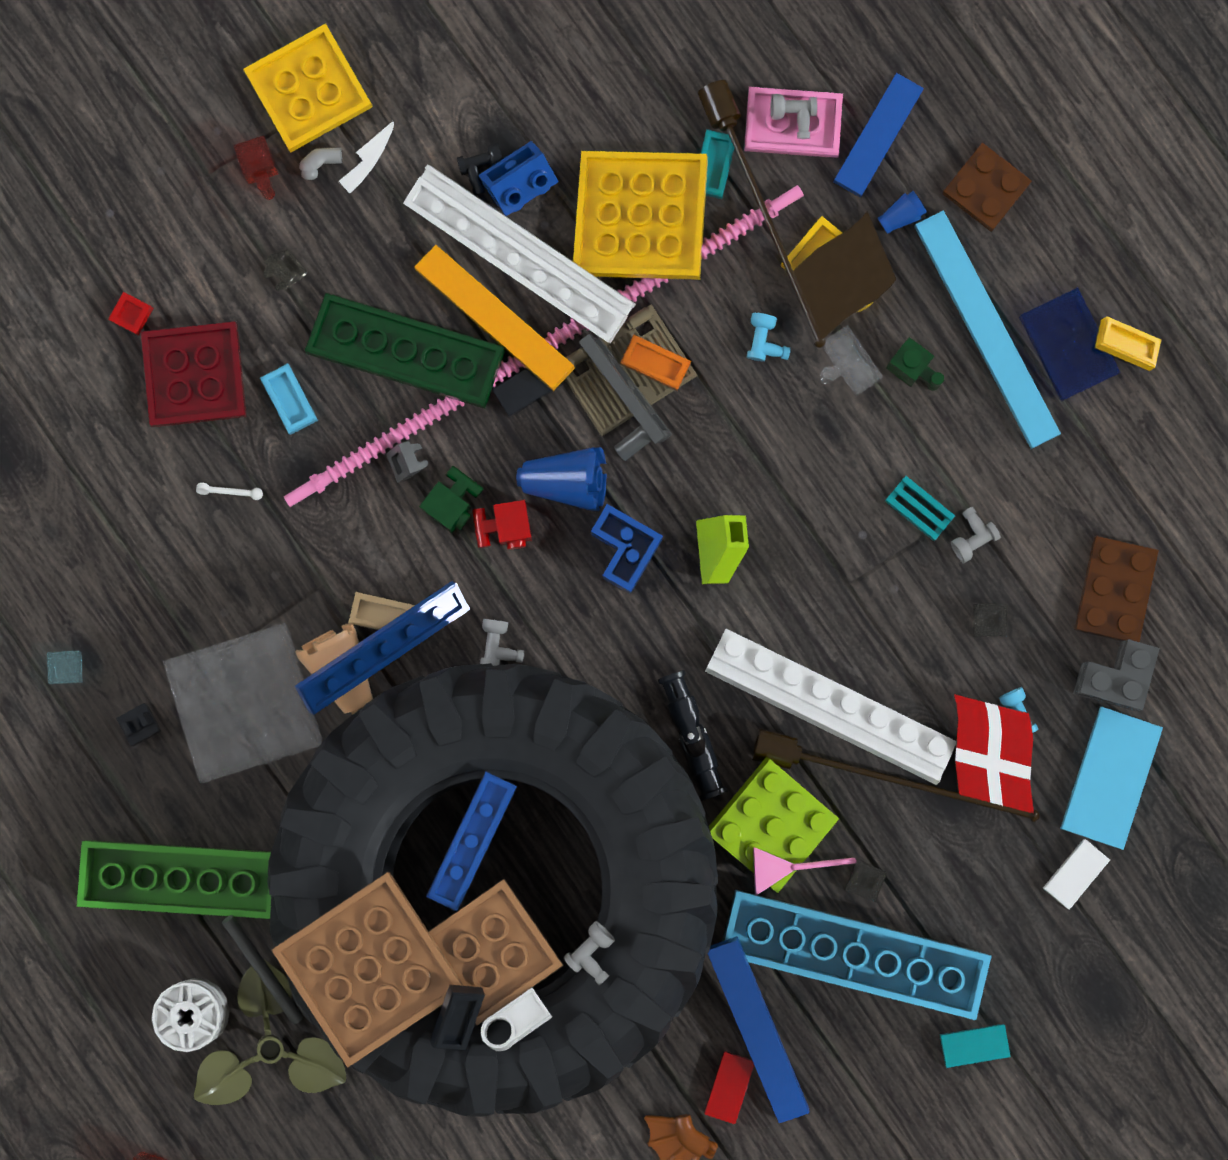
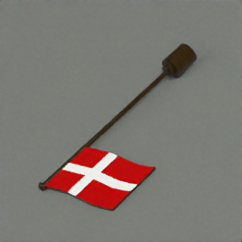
(990, 757)

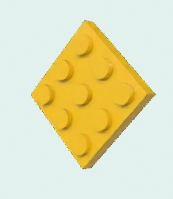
(308, 88)

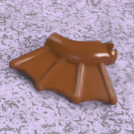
(678, 1138)

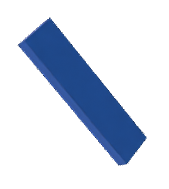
(878, 135)
(471, 841)

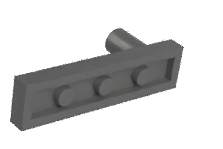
(651, 425)

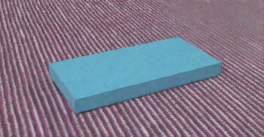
(1111, 778)

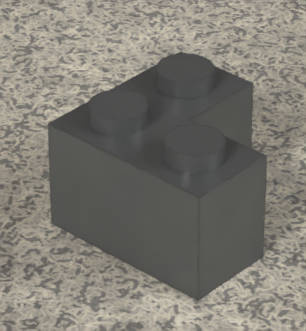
(1125, 683)

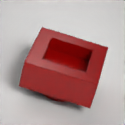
(130, 313)

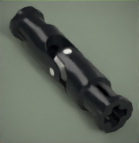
(686, 717)

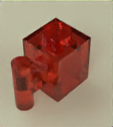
(257, 164)

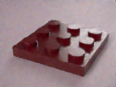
(193, 374)

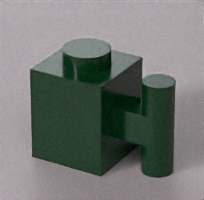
(912, 363)
(447, 504)

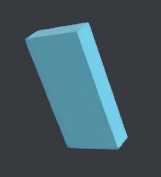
(289, 399)

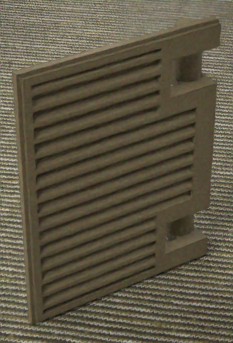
(597, 394)

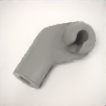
(316, 159)

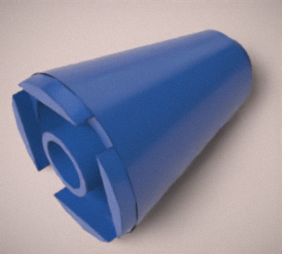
(567, 478)

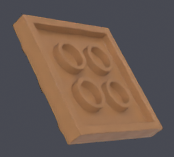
(496, 948)

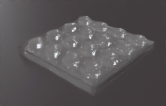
(242, 703)

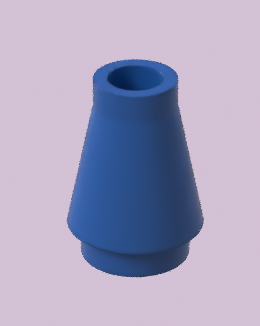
(902, 212)

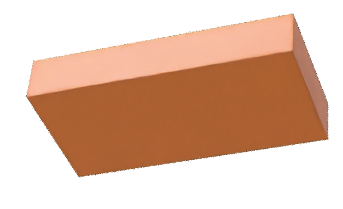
(655, 362)

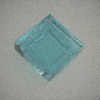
(64, 667)

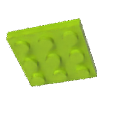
(774, 817)

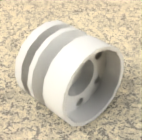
(209, 1015)

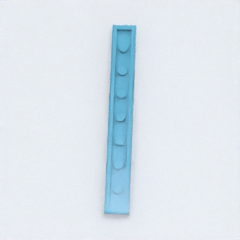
(987, 329)

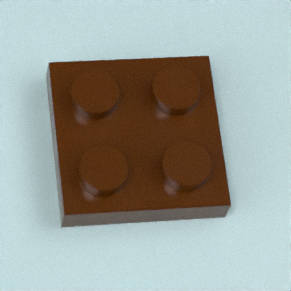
(986, 187)

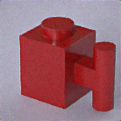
(510, 523)

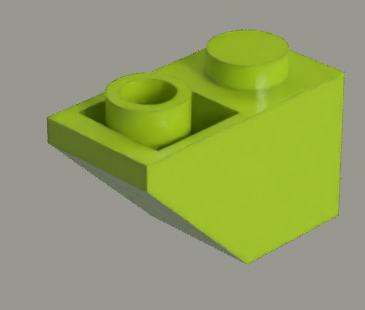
(721, 547)

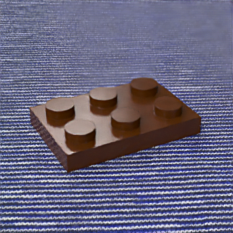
(1116, 589)

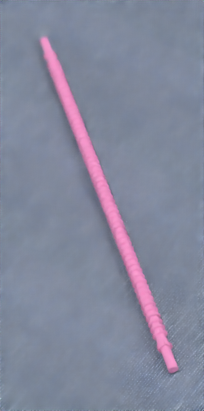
(320, 481)

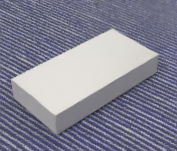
(1076, 874)

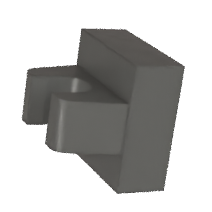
(404, 461)

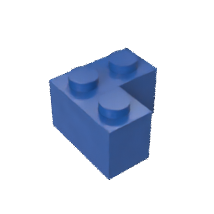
(633, 543)

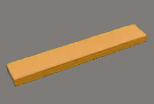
(494, 317)

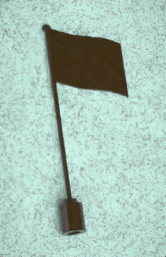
(836, 276)

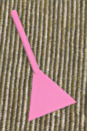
(771, 869)

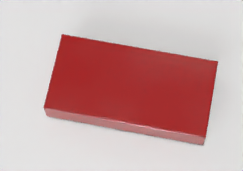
(729, 1087)

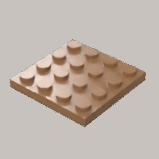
(367, 969)

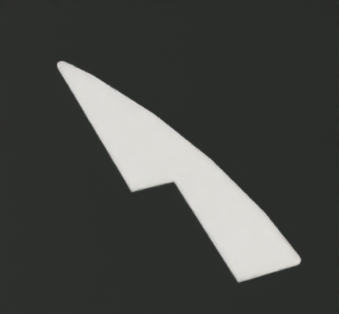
(369, 154)

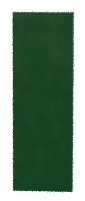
(405, 350)

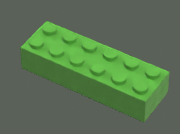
(174, 879)

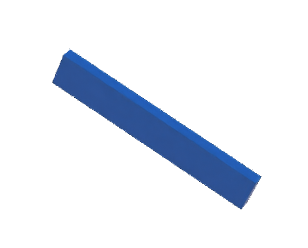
(382, 648)
(758, 1029)

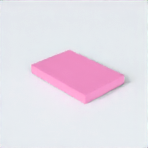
(780, 135)

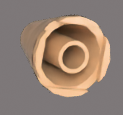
(327, 648)

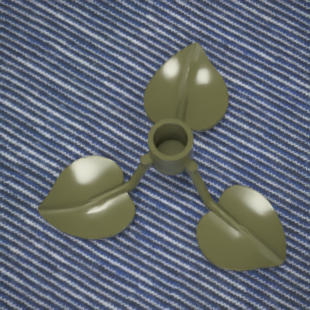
(312, 1070)

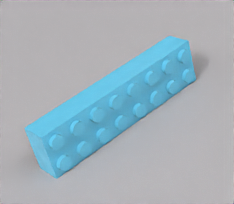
(858, 954)

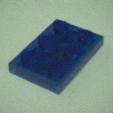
(1065, 343)

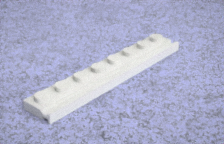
(519, 253)
(831, 706)

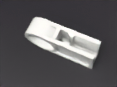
(522, 1014)

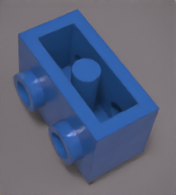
(518, 178)

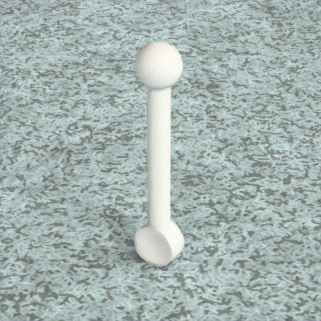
(203, 489)

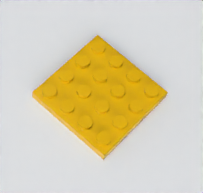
(641, 214)

